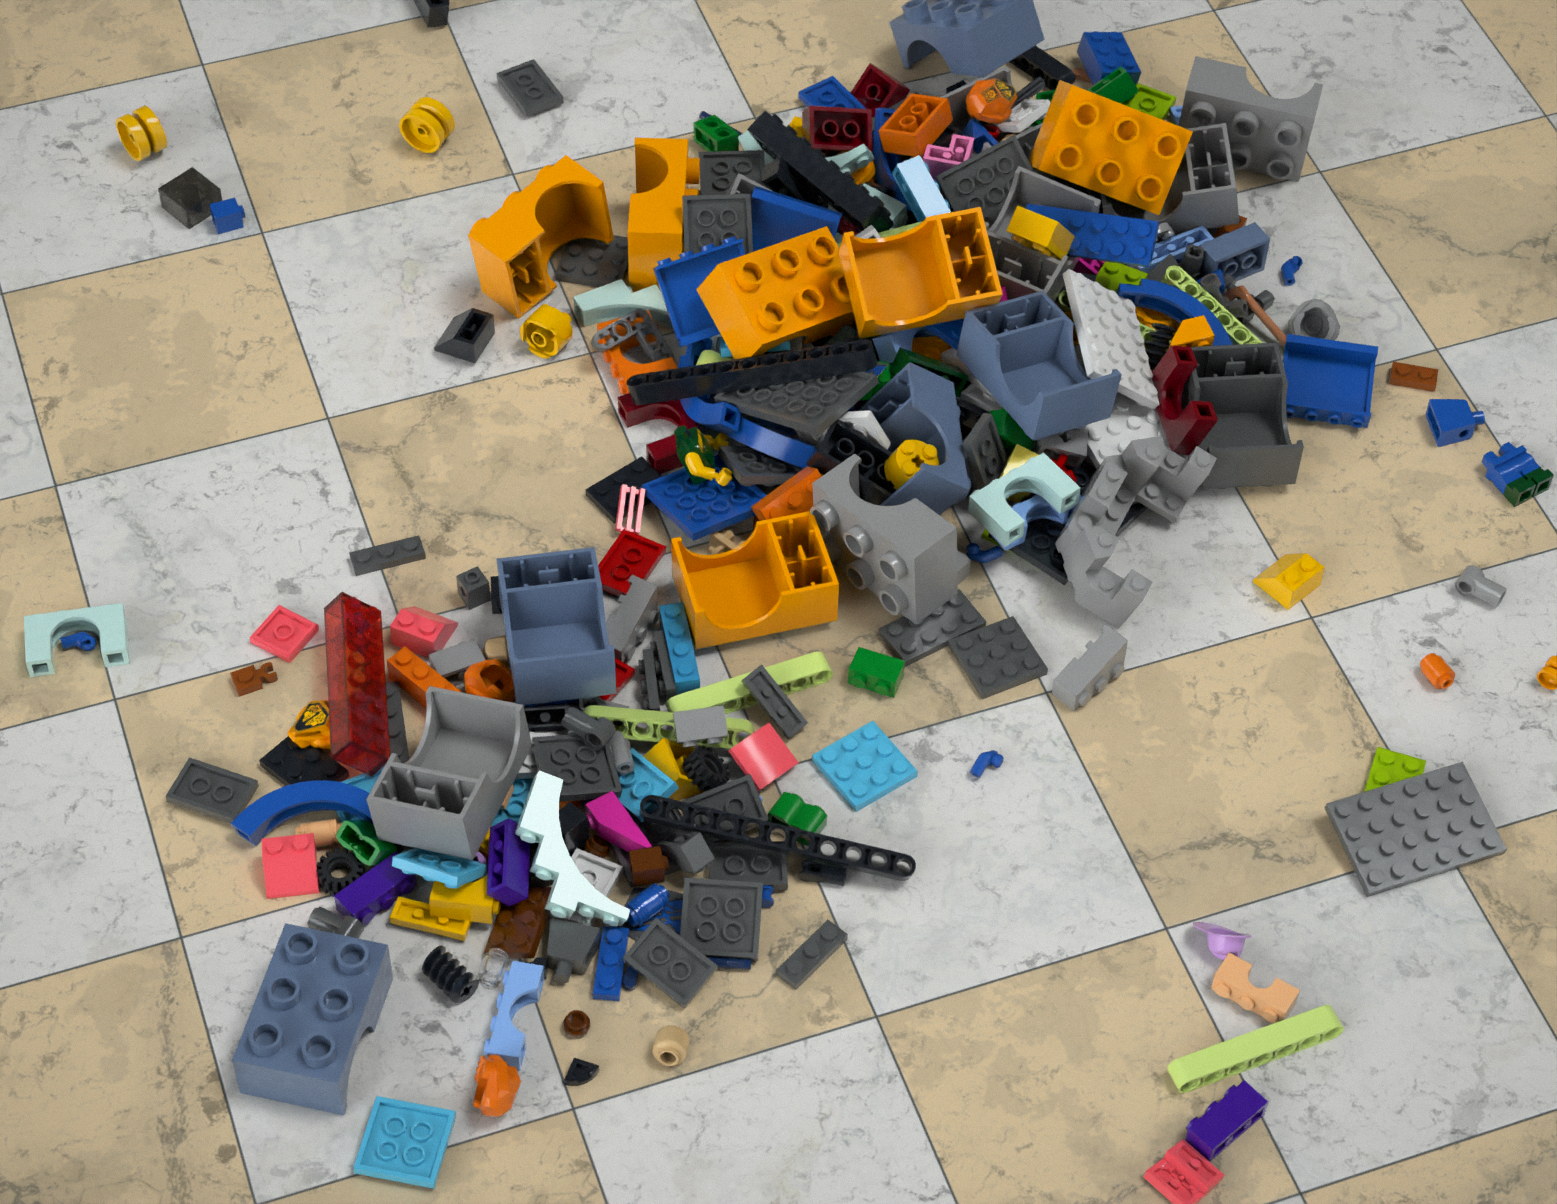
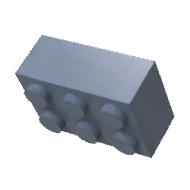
(1236, 252)

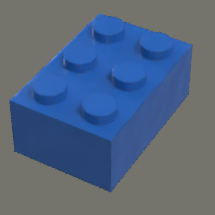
(1104, 53)

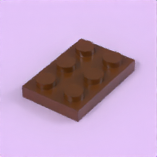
(521, 925)

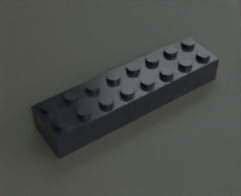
(819, 174)

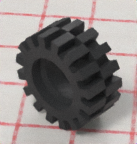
(706, 769)
(338, 860)

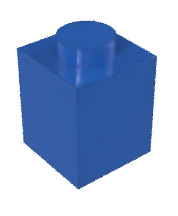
(227, 215)

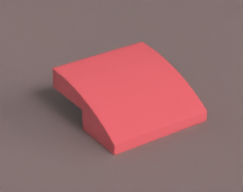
(763, 756)
(1183, 1175)

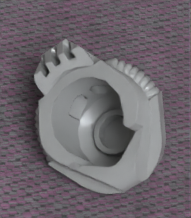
(1315, 320)

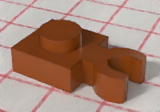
(250, 680)

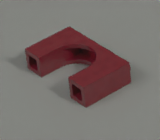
(1187, 427)
(663, 452)

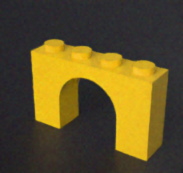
(468, 901)

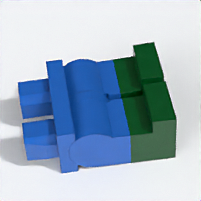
(1516, 474)

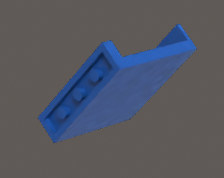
(783, 218)
(679, 284)
(1329, 380)

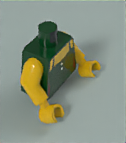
(697, 455)

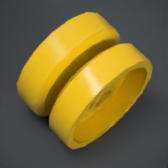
(427, 125)
(141, 133)

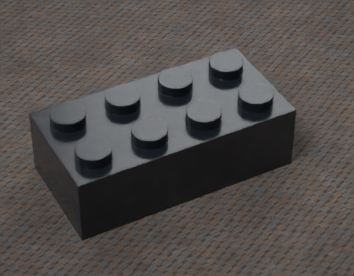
(843, 441)

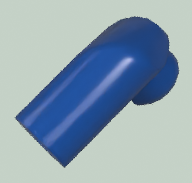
(1289, 268)
(981, 556)
(79, 640)
(986, 759)

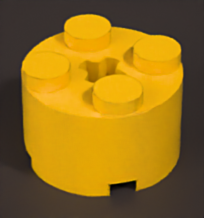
(546, 331)
(907, 460)

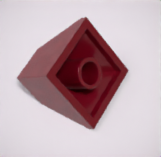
(878, 89)

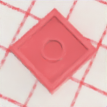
(284, 633)

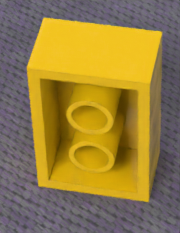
(1040, 233)

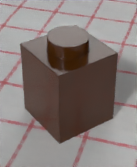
(648, 866)

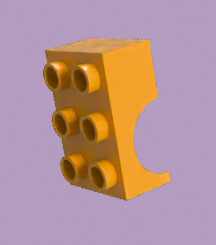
(1109, 147)
(656, 208)
(520, 237)
(920, 274)
(779, 294)
(761, 587)

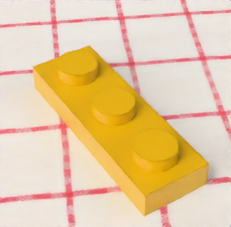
(417, 916)

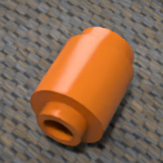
(1437, 671)

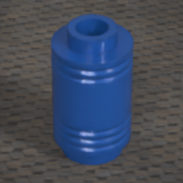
(647, 904)

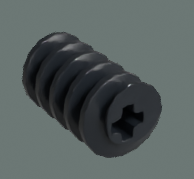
(1159, 344)
(449, 975)

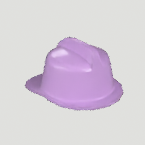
(1222, 940)

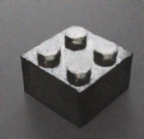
(189, 197)

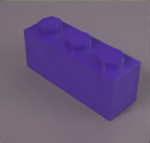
(507, 864)
(374, 891)
(1226, 1120)

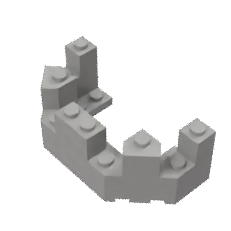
(1142, 473)

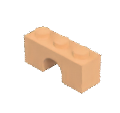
(1271, 1002)

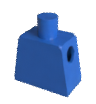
(1452, 420)

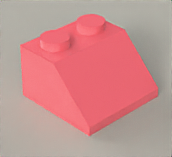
(421, 630)
(290, 865)

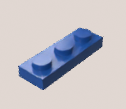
(610, 963)

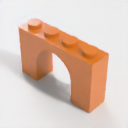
(623, 368)

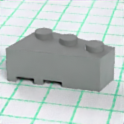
(633, 617)
(1092, 671)

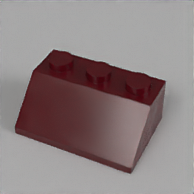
(837, 127)

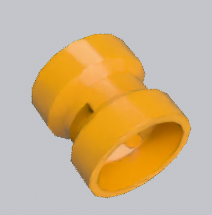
(1548, 675)

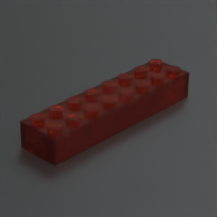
(356, 684)

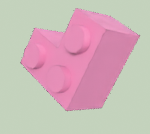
(942, 159)

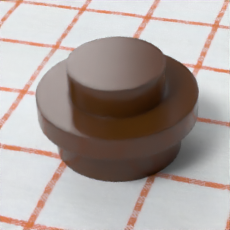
(597, 846)
(576, 1023)

